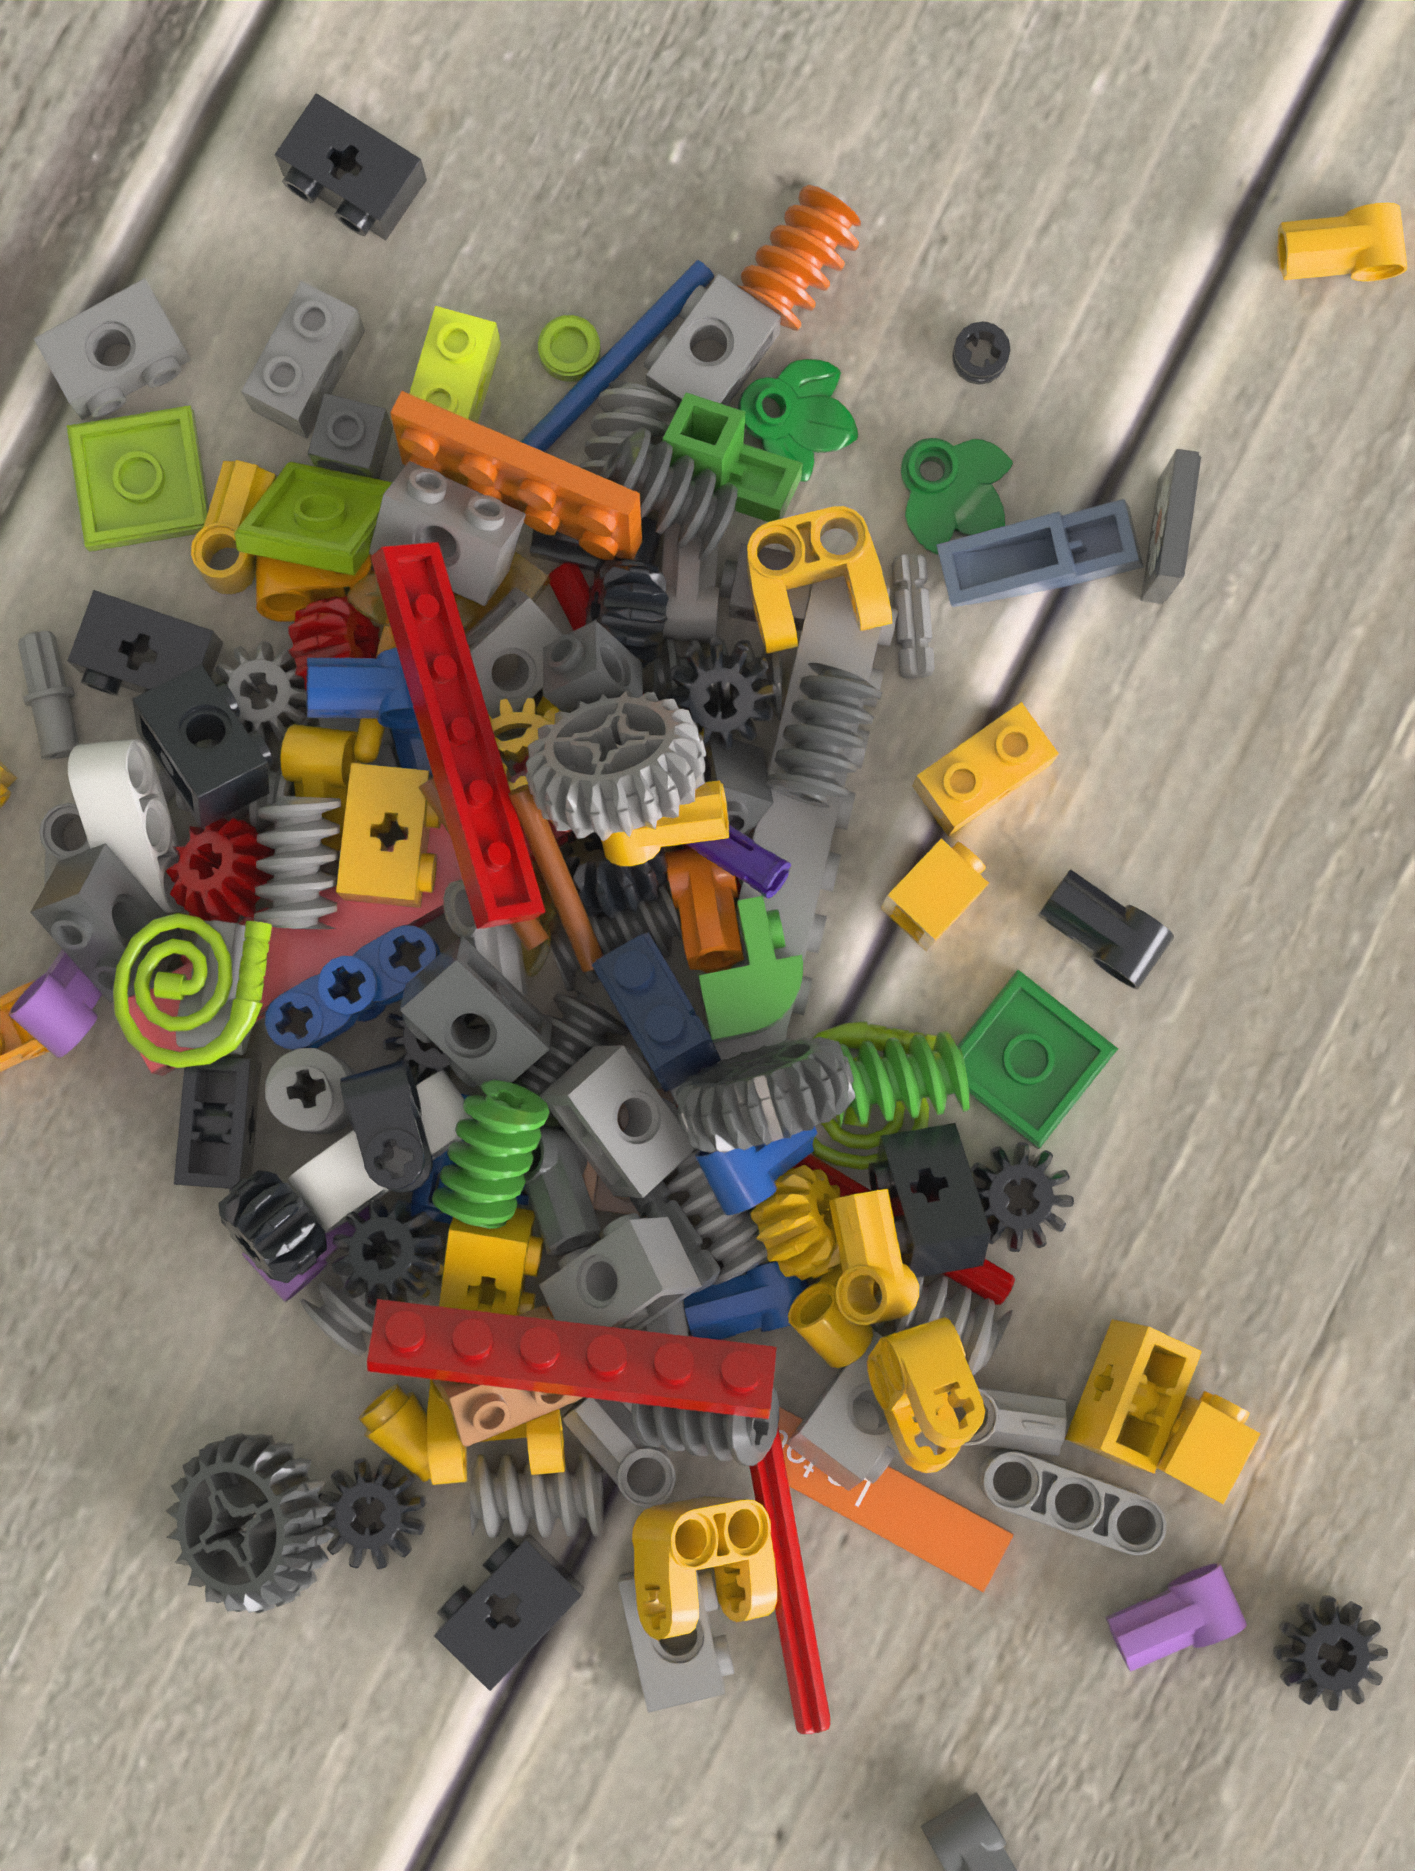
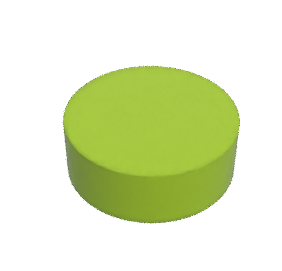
(568, 347)

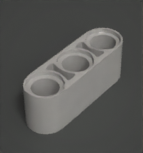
(1100, 1515)

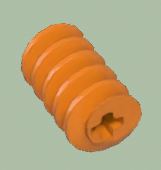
(800, 252)

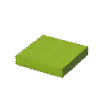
(138, 478)
(314, 518)

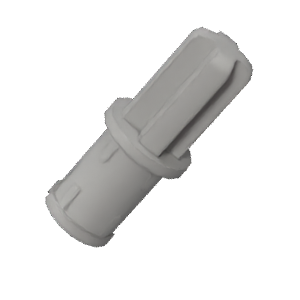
(48, 695)

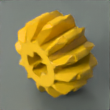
(799, 1224)

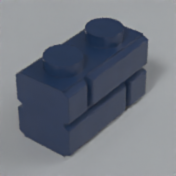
(656, 1011)

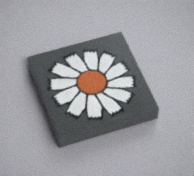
(1171, 526)

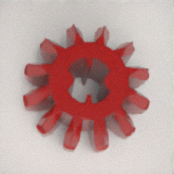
(331, 631)
(219, 871)

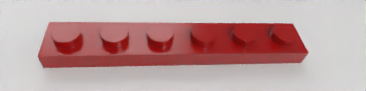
(457, 734)
(572, 1359)

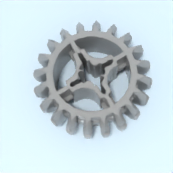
(616, 765)

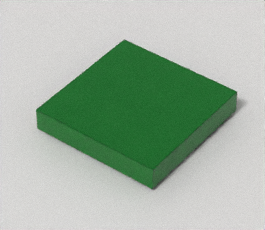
(1031, 1059)

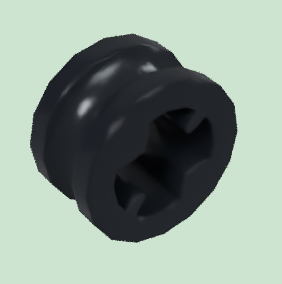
(1000, 350)

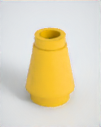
(399, 1428)

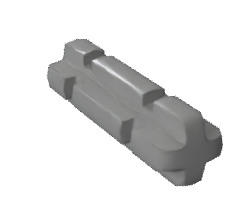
(913, 616)

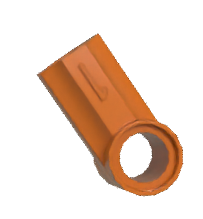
(706, 910)

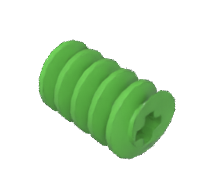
(907, 1077)
(494, 1154)

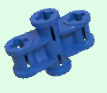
(326, 992)

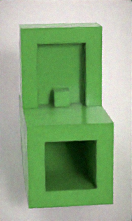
(715, 441)
(756, 995)

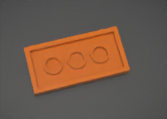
(540, 485)

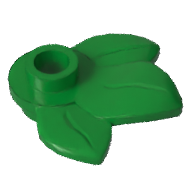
(808, 414)
(961, 497)

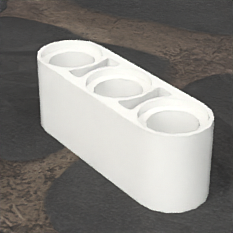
(127, 810)
(336, 1178)

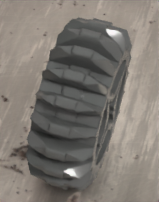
(765, 1095)
(280, 1544)

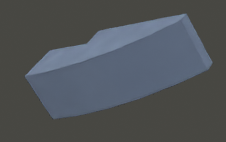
(1040, 554)

